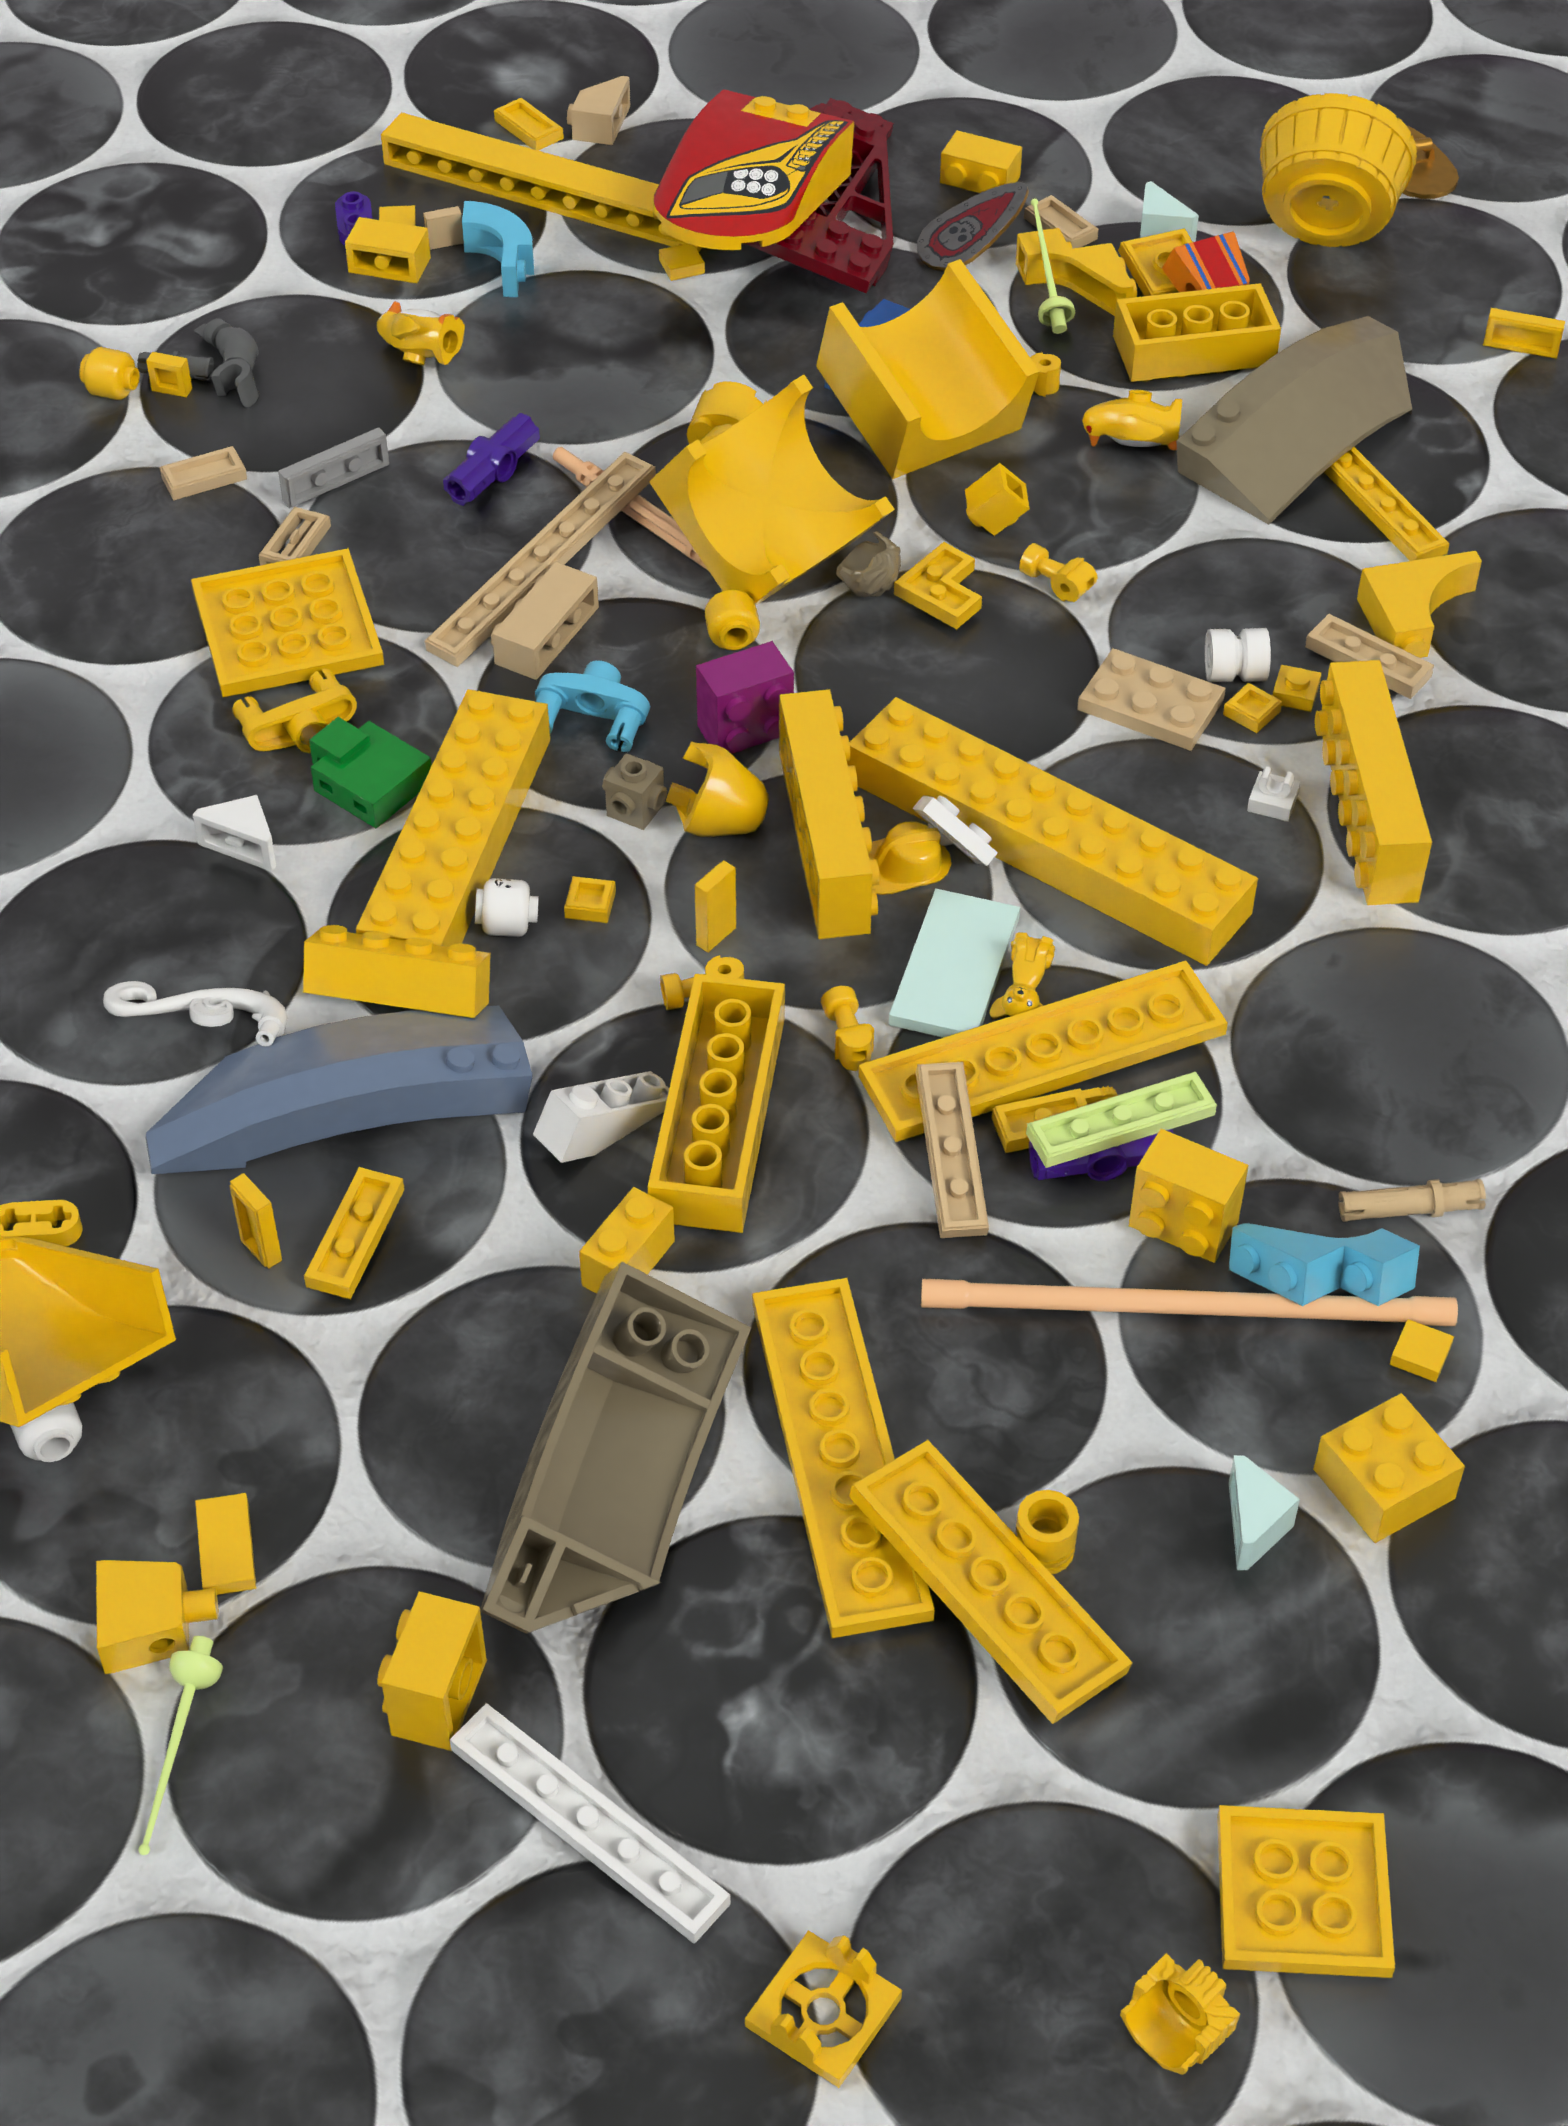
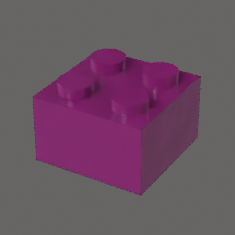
(742, 696)

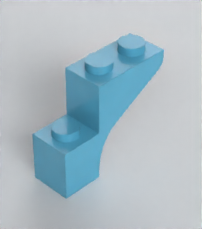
(1312, 1265)

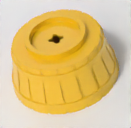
(1339, 151)

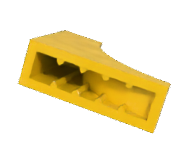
(1405, 594)

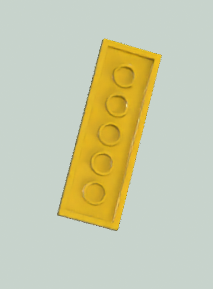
(990, 1581)

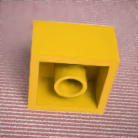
(1187, 1195)
(1388, 1467)
(432, 1670)

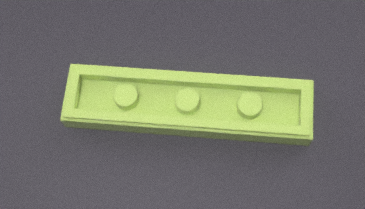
(1120, 1119)

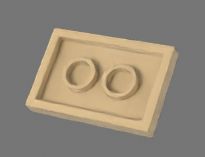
(1151, 699)

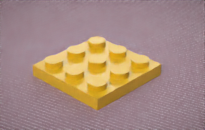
(1304, 1891)

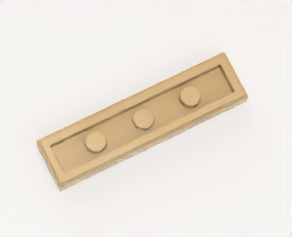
(952, 1150)

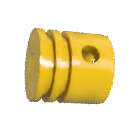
(1049, 1528)

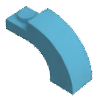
(502, 236)

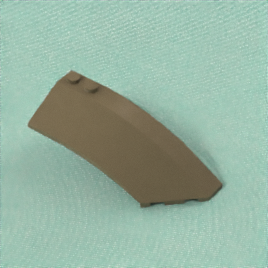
(1297, 416)
(613, 1453)

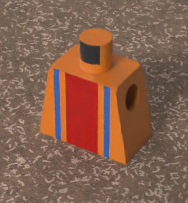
(1207, 264)

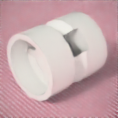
(1237, 655)

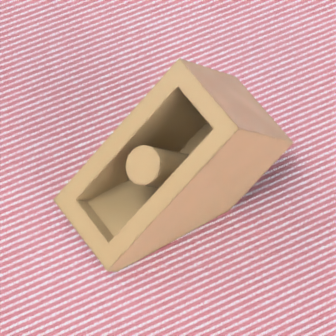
(600, 111)

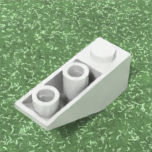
(595, 1115)

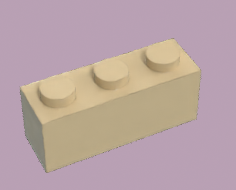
(545, 620)

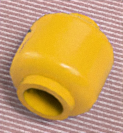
(109, 373)
(732, 619)

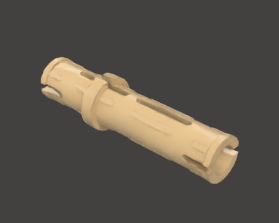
(1421, 1199)

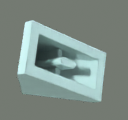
(1165, 213)
(1259, 1510)

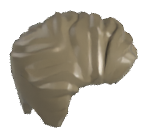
(871, 567)

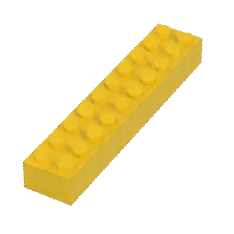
(1058, 831)

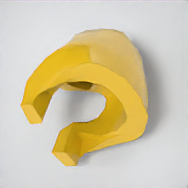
(729, 799)

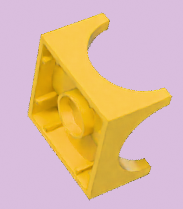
(762, 499)

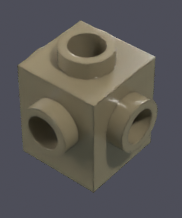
(634, 791)

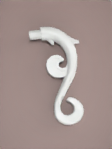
(205, 1006)

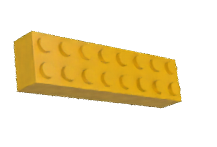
(460, 820)

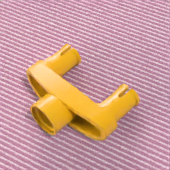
(297, 720)

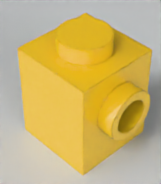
(996, 500)

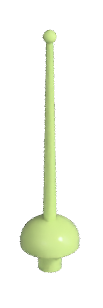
(1056, 309)
(194, 1671)

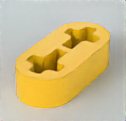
(38, 1218)

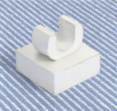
(1274, 795)

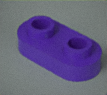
(348, 210)

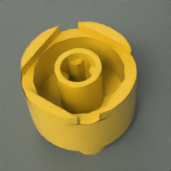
(722, 405)

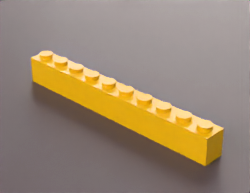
(524, 176)

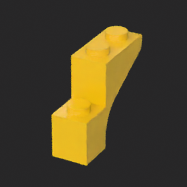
(1089, 270)

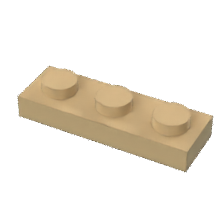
(1347, 643)

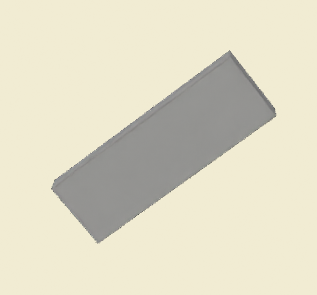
(333, 467)

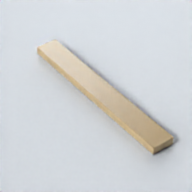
(554, 543)

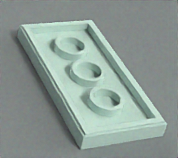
(954, 964)

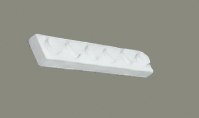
(591, 1823)

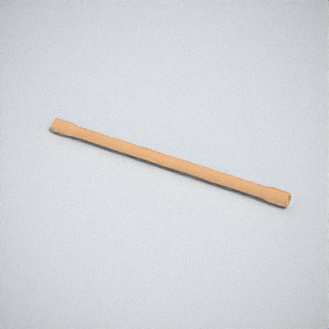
(963, 1294)

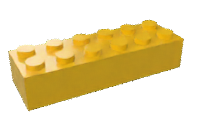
(1373, 783)
(827, 814)
(718, 1101)

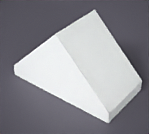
(237, 831)

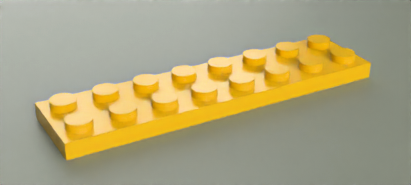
(1052, 1045)
(832, 1441)

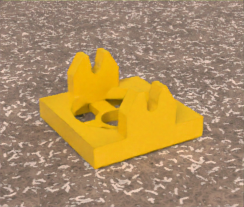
(803, 2044)

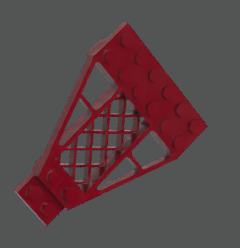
(826, 242)

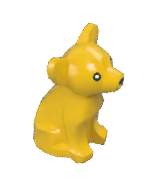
(1030, 961)

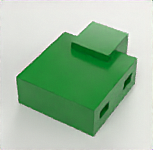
(366, 770)

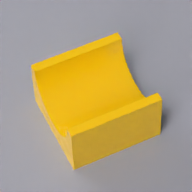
(930, 378)

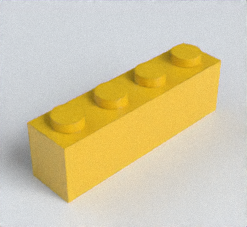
(396, 971)

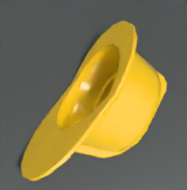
(909, 858)

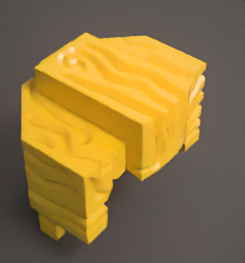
(1179, 2014)

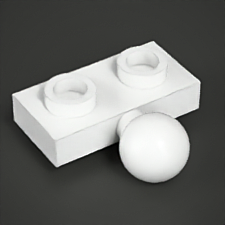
(970, 840)

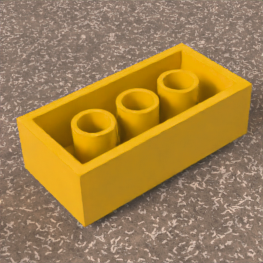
(1195, 332)

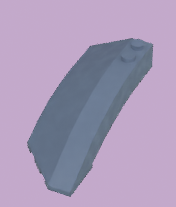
(343, 1082)

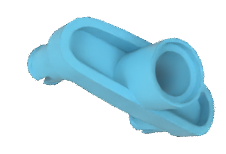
(599, 695)

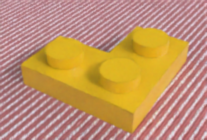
(936, 587)

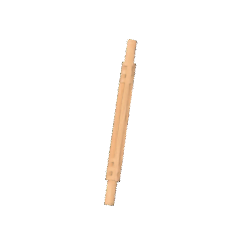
(638, 508)

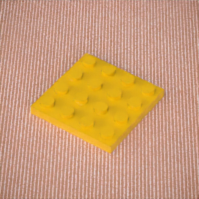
(286, 622)

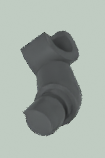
(239, 357)

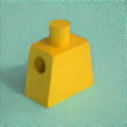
(146, 1612)

